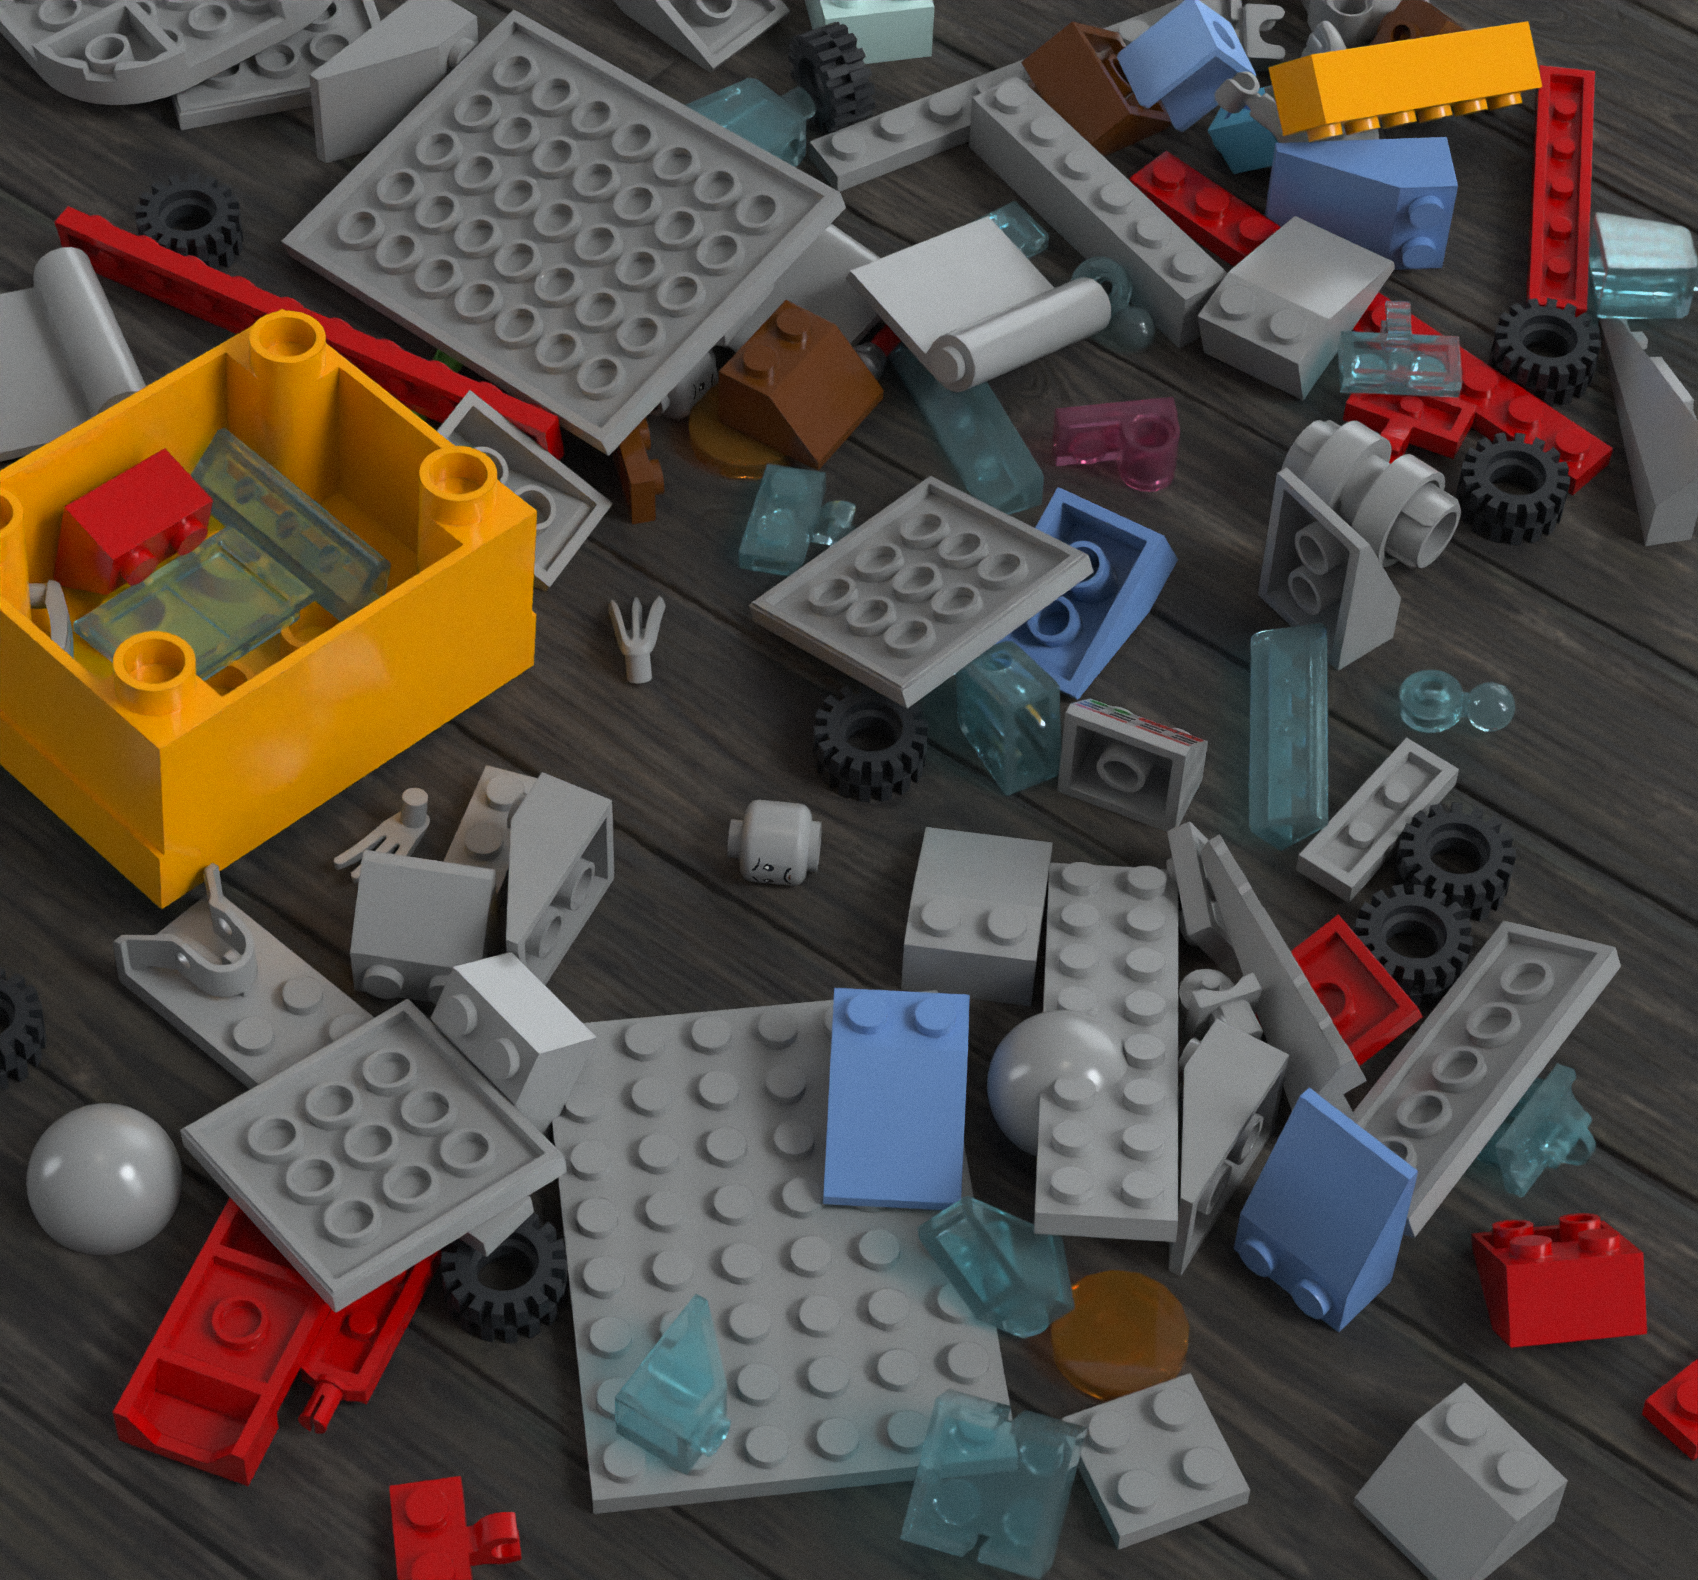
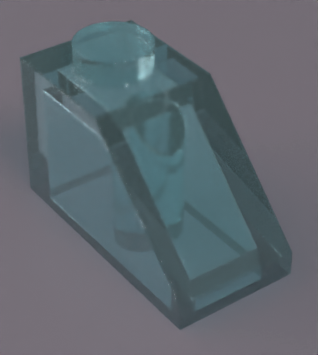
(1000, 1266)
(678, 1393)

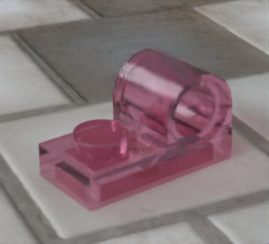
(1136, 434)

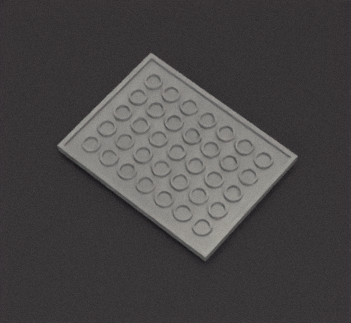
(563, 229)
(705, 1175)

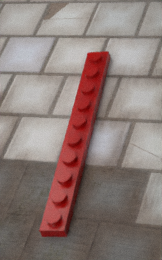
(1236, 229)
(237, 304)

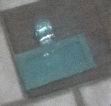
(1399, 360)
(789, 518)

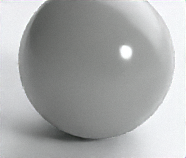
(1040, 1052)
(104, 1179)

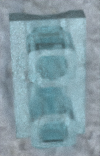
(1546, 1132)

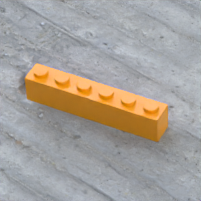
(1404, 79)

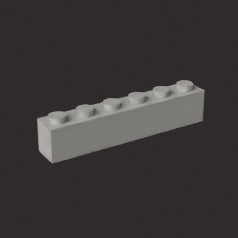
(1093, 205)

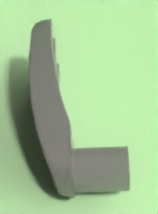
(51, 597)
(637, 642)
(396, 834)

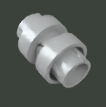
(1391, 506)

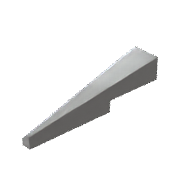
(1656, 434)
(1287, 1004)

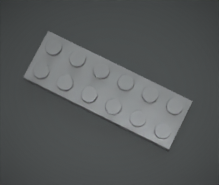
(1481, 1054)

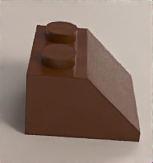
(1088, 88)
(797, 386)

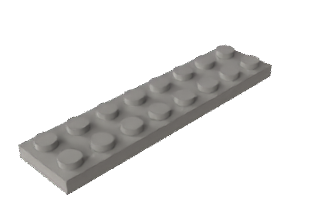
(1113, 1153)

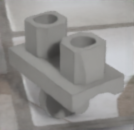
(1213, 996)

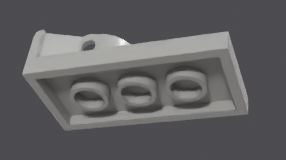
(235, 988)

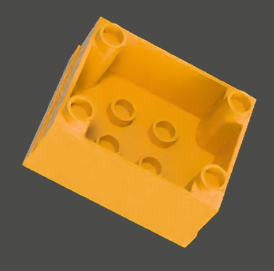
(204, 771)

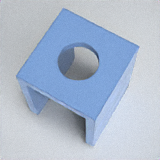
(1184, 62)

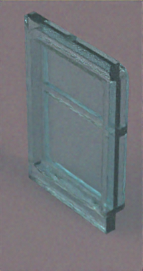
(215, 598)

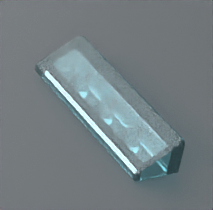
(975, 437)
(290, 527)
(1288, 734)

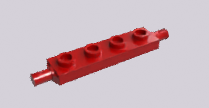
(360, 1342)

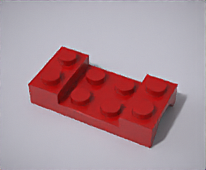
(223, 1355)

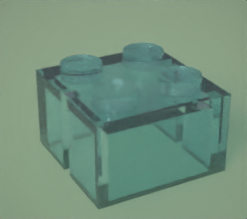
(993, 1481)

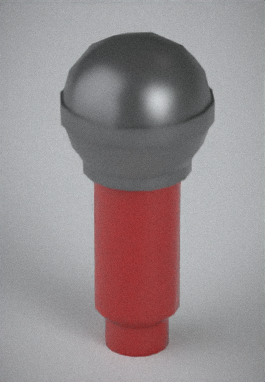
(877, 349)

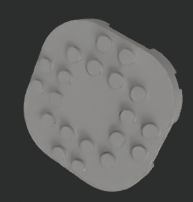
(145, 47)

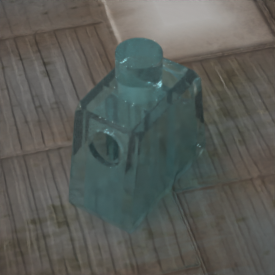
(762, 116)
(1641, 268)
(1011, 716)

